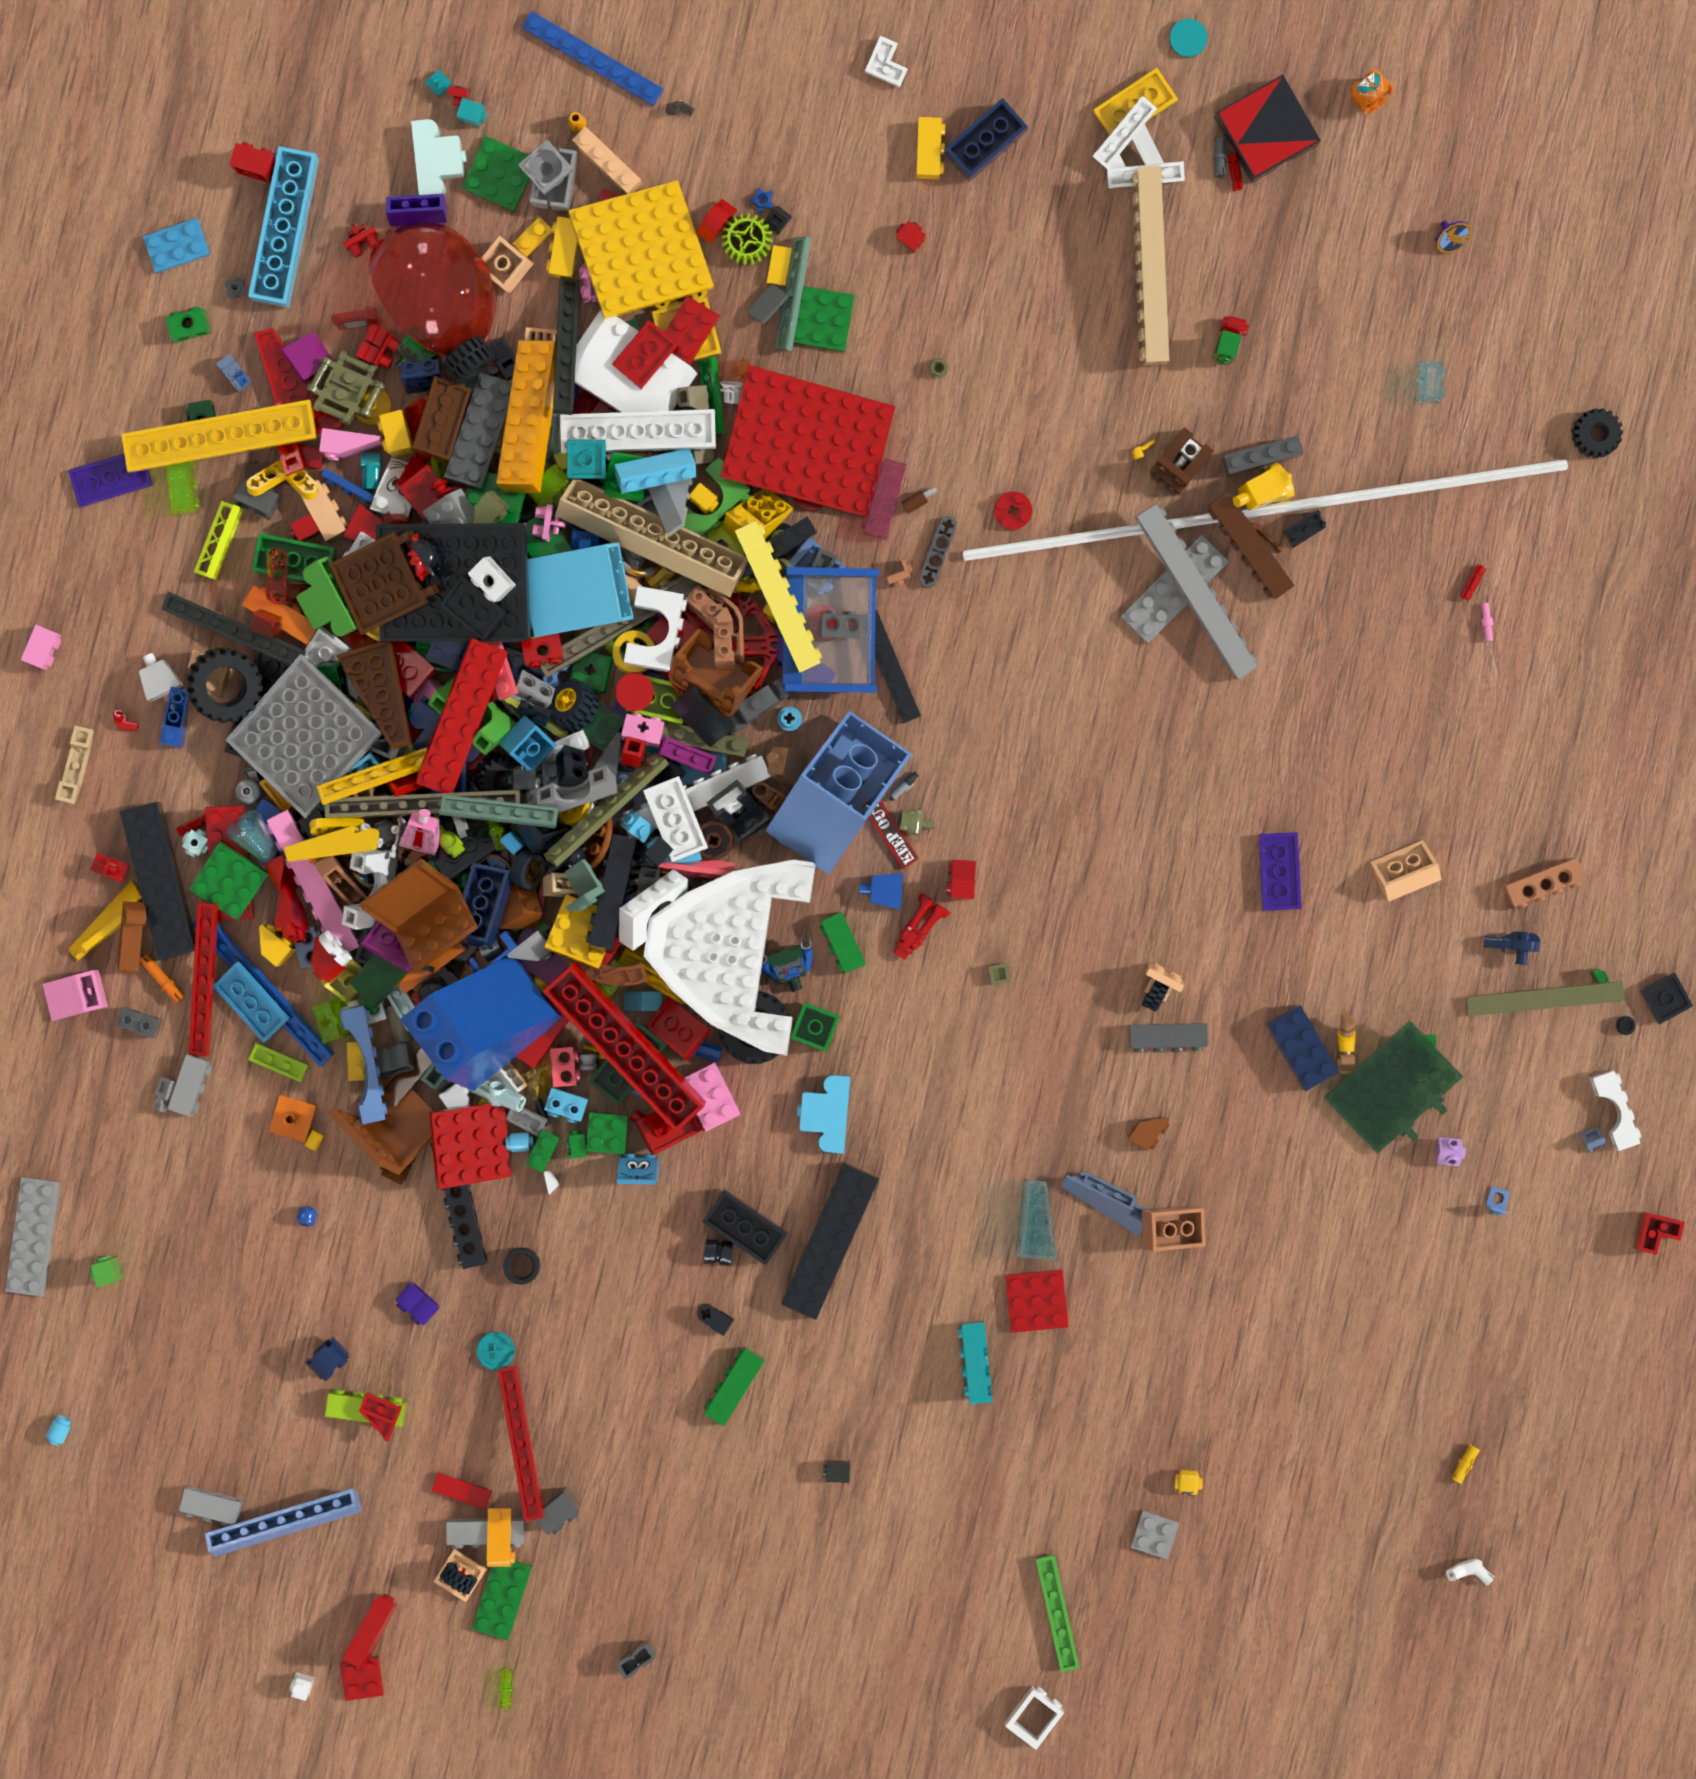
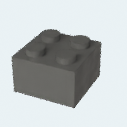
(558, 1510)

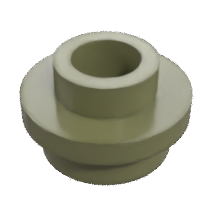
(934, 363)

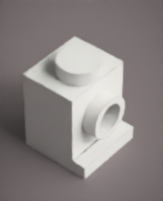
(301, 1686)

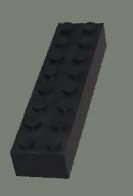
(159, 880)
(830, 1241)

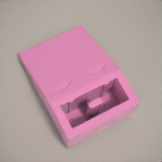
(75, 995)

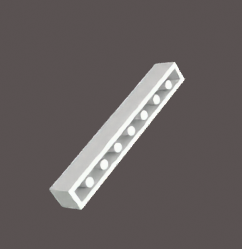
(703, 790)

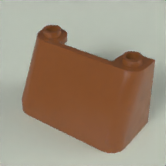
(724, 687)

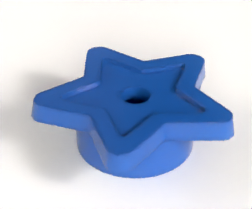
(762, 195)

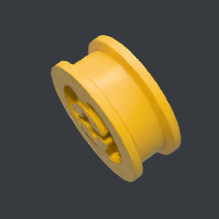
(629, 637)

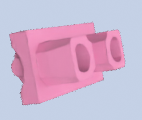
(545, 531)

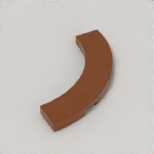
(612, 974)

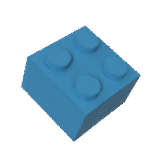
(527, 744)

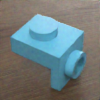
(637, 826)

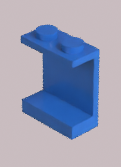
(511, 943)

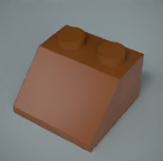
(521, 909)

